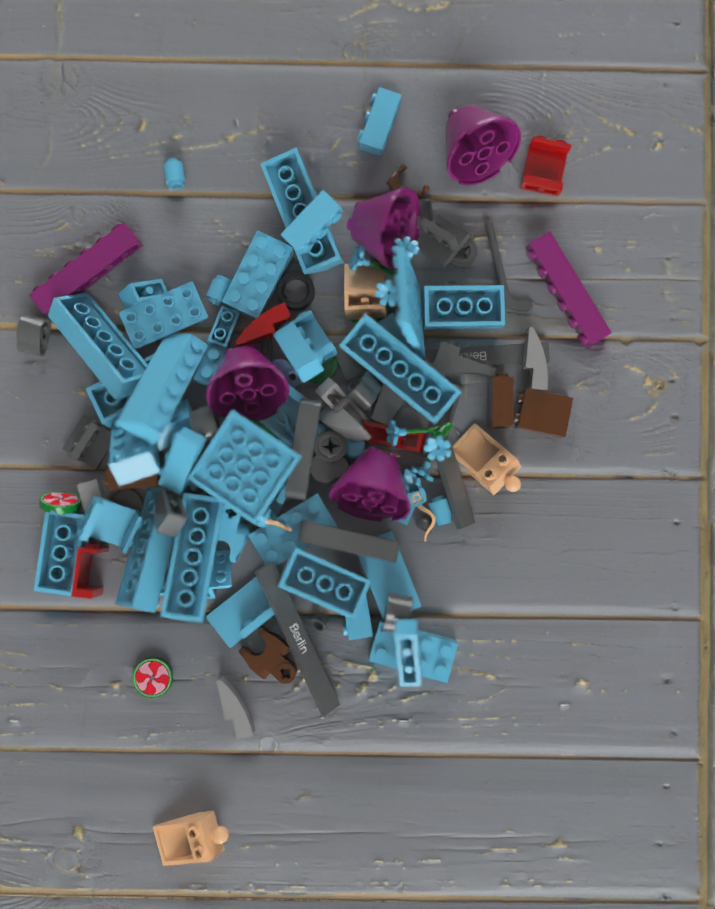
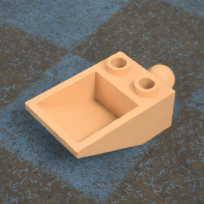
(360, 292)
(487, 460)
(190, 839)

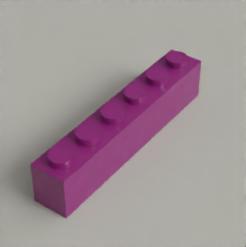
(88, 267)
(567, 289)

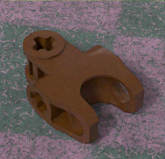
(271, 660)

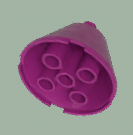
(479, 144)
(384, 219)
(247, 384)
(372, 488)

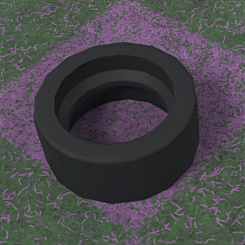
(296, 276)

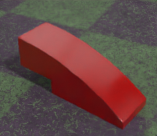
(264, 325)
(411, 442)

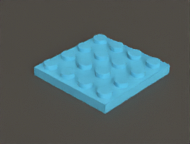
(410, 302)
(244, 467)

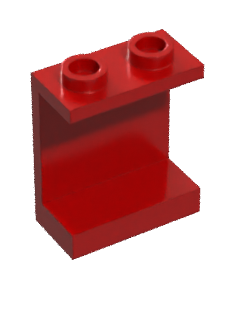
(545, 166)
(82, 571)

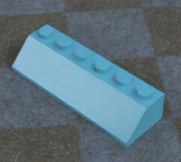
(293, 193)
(98, 343)
(400, 369)
(162, 386)
(192, 559)
(146, 561)

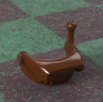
(394, 183)

